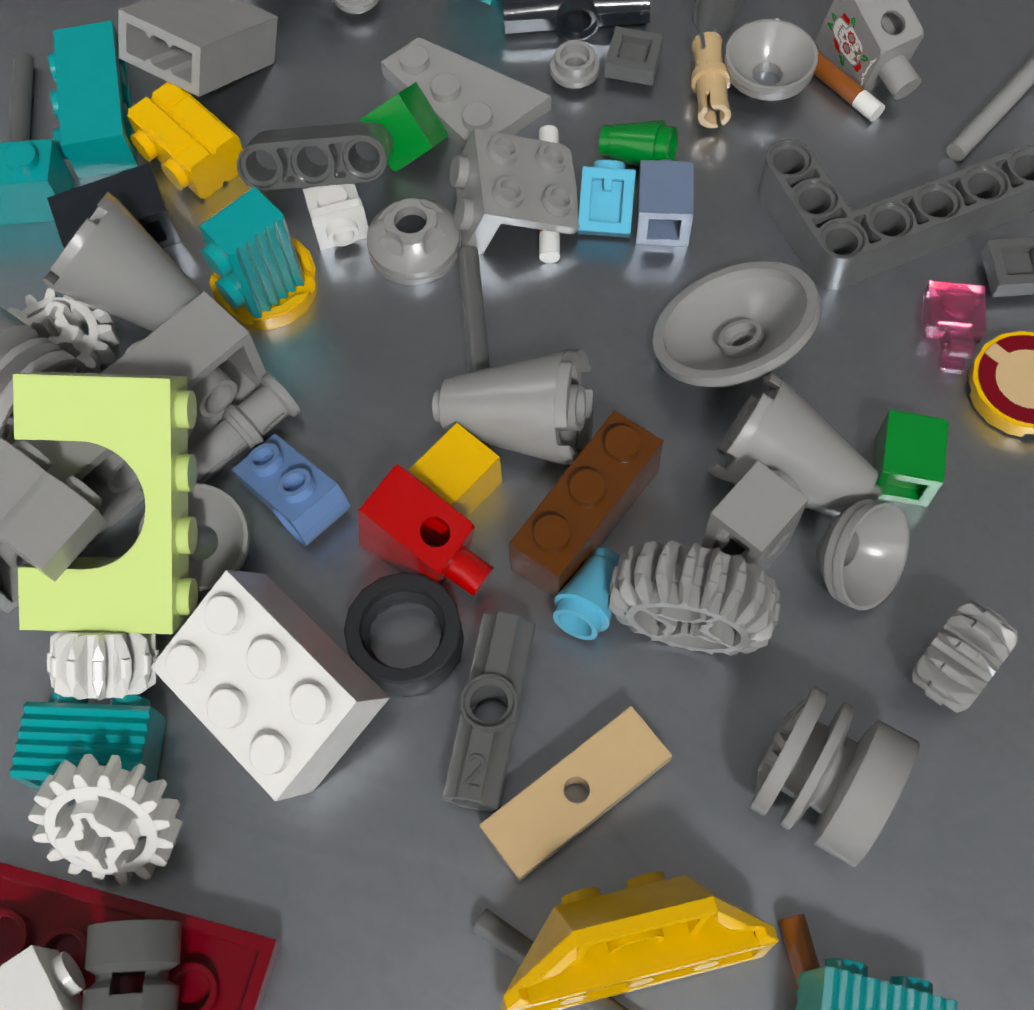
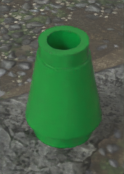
(639, 141)

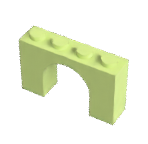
(147, 426)

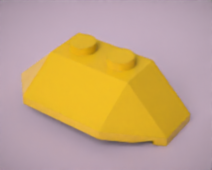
(633, 941)

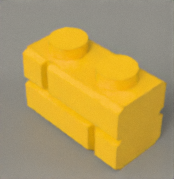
(186, 139)

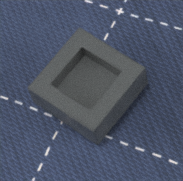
(633, 55)
(1009, 266)

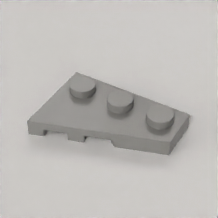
(464, 91)

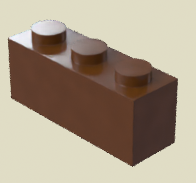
(585, 504)

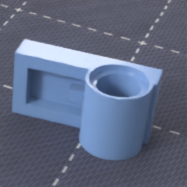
(292, 488)

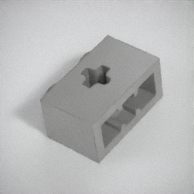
(757, 516)

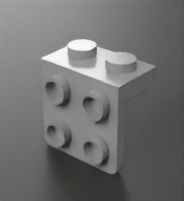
(512, 183)

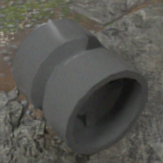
(132, 949)

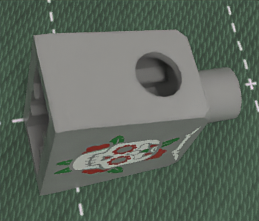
(873, 43)

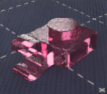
(957, 318)

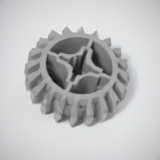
(694, 598)

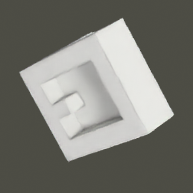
(336, 214)

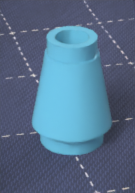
(584, 601)

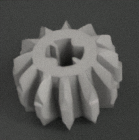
(964, 656)

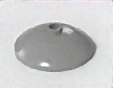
(737, 324)

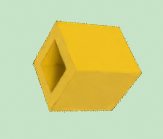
(459, 470)

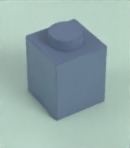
(665, 202)

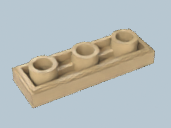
(541, 816)

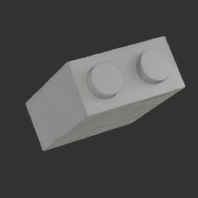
(197, 41)

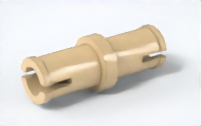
(710, 80)

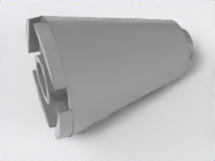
(121, 269)
(523, 405)
(796, 440)

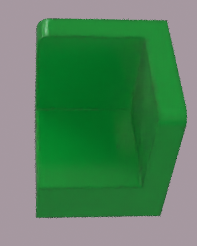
(411, 124)
(910, 457)

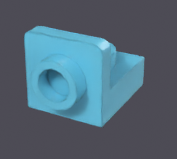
(606, 199)

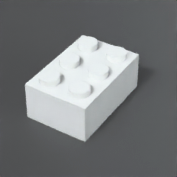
(269, 683)

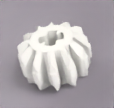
(101, 664)

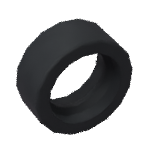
(392, 591)

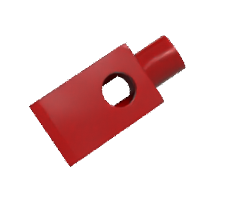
(408, 517)

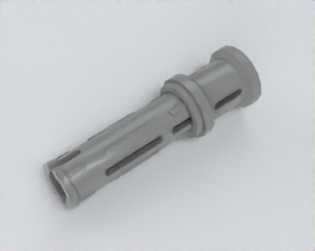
(243, 427)

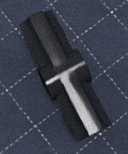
(572, 17)

